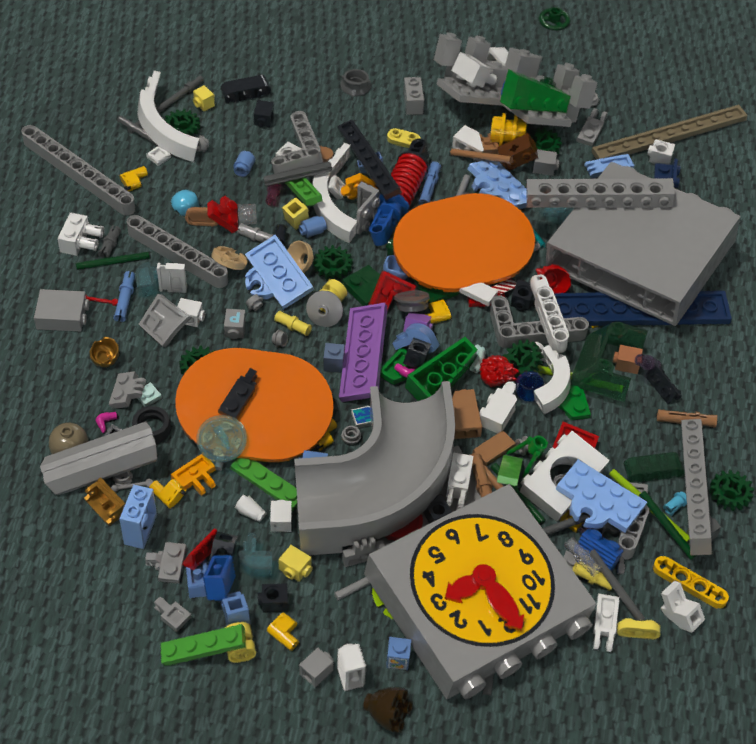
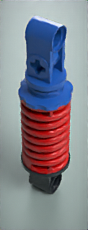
(408, 175)

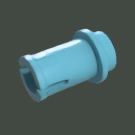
(675, 503)

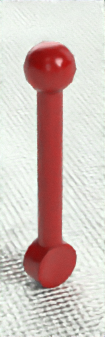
(114, 301)

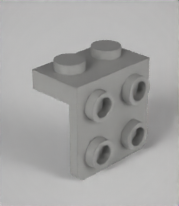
(367, 206)

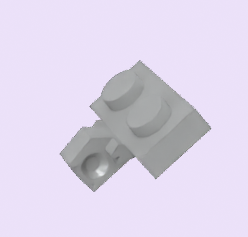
(168, 562)

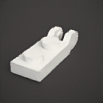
(605, 620)

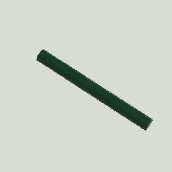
(112, 260)
(536, 514)
(667, 524)

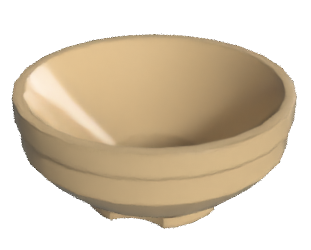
(297, 251)

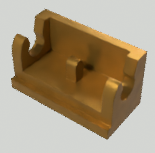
(104, 501)

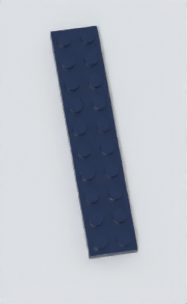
(602, 310)

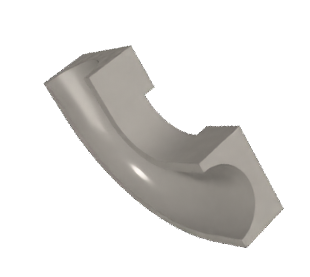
(383, 480)

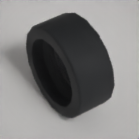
(157, 413)

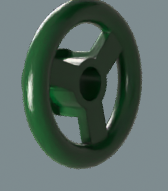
(554, 17)

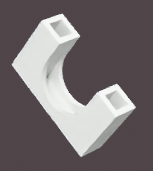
(539, 486)

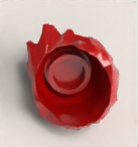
(557, 277)
(497, 371)

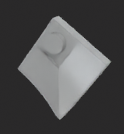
(163, 320)

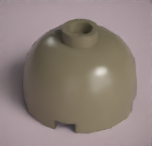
(66, 436)

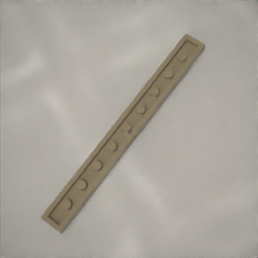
(671, 132)

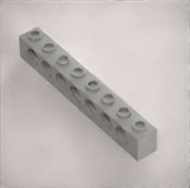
(600, 192)
(696, 488)

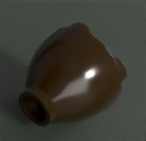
(389, 707)

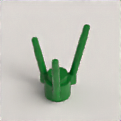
(535, 447)

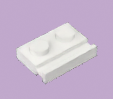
(172, 277)

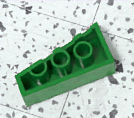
(530, 94)
(444, 367)

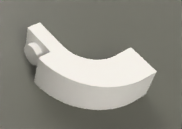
(556, 390)

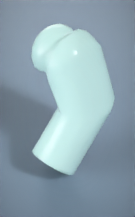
(480, 355)

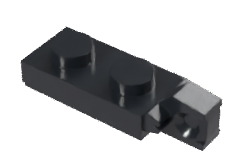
(239, 395)

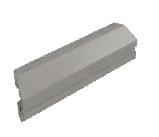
(99, 459)

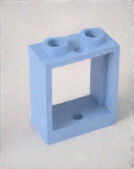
(138, 513)

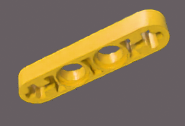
(692, 579)

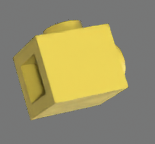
(295, 212)
(295, 564)

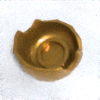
(104, 352)

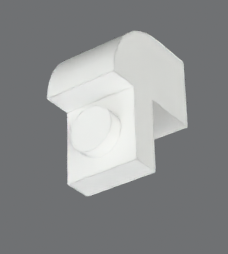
(680, 610)

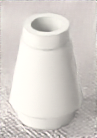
(249, 508)

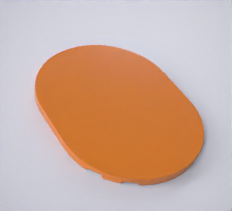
(463, 242)
(283, 415)

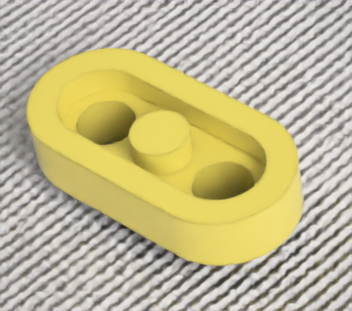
(401, 137)
(638, 629)

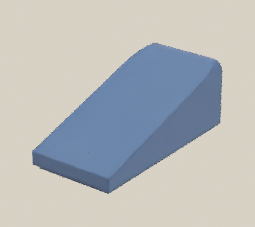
(195, 580)

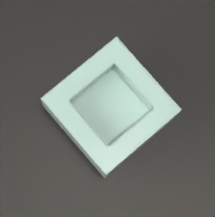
(150, 395)

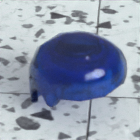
(527, 383)

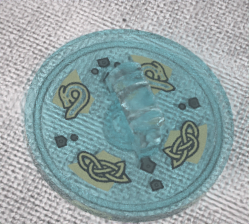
(221, 438)

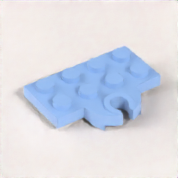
(498, 182)
(276, 273)
(599, 498)

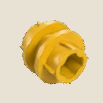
(505, 129)

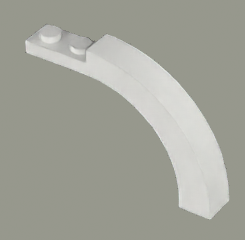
(160, 131)
(336, 221)

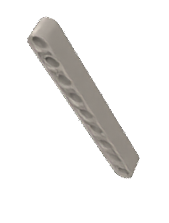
(78, 170)

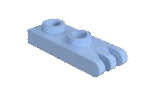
(597, 166)

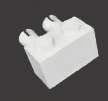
(473, 71)
(74, 234)

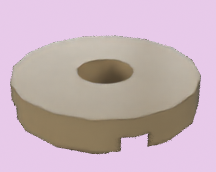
(228, 258)

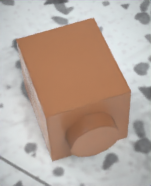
(626, 359)

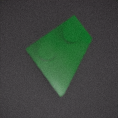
(388, 371)
(575, 404)

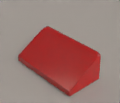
(200, 552)

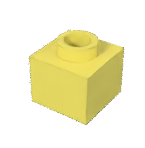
(203, 98)

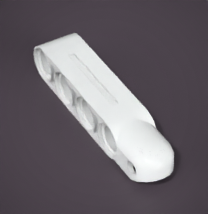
(549, 314)

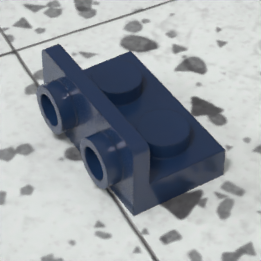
(668, 171)

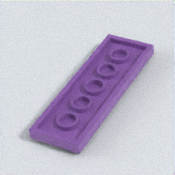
(363, 351)

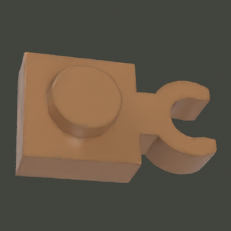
(488, 146)

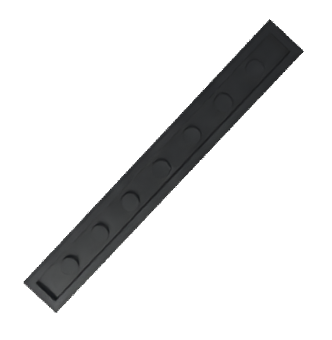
(369, 160)

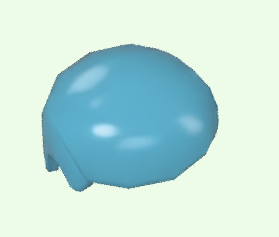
(184, 200)

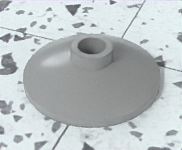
(331, 304)

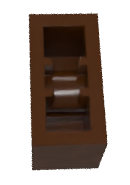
(521, 149)

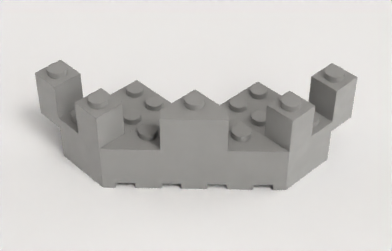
(521, 61)

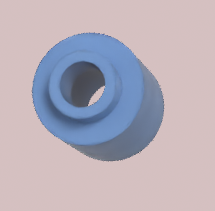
(244, 163)
(312, 226)

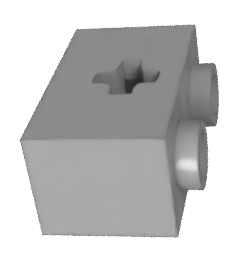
(413, 95)

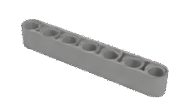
(177, 251)

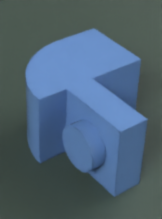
(417, 331)
(235, 608)

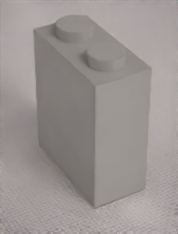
(61, 310)

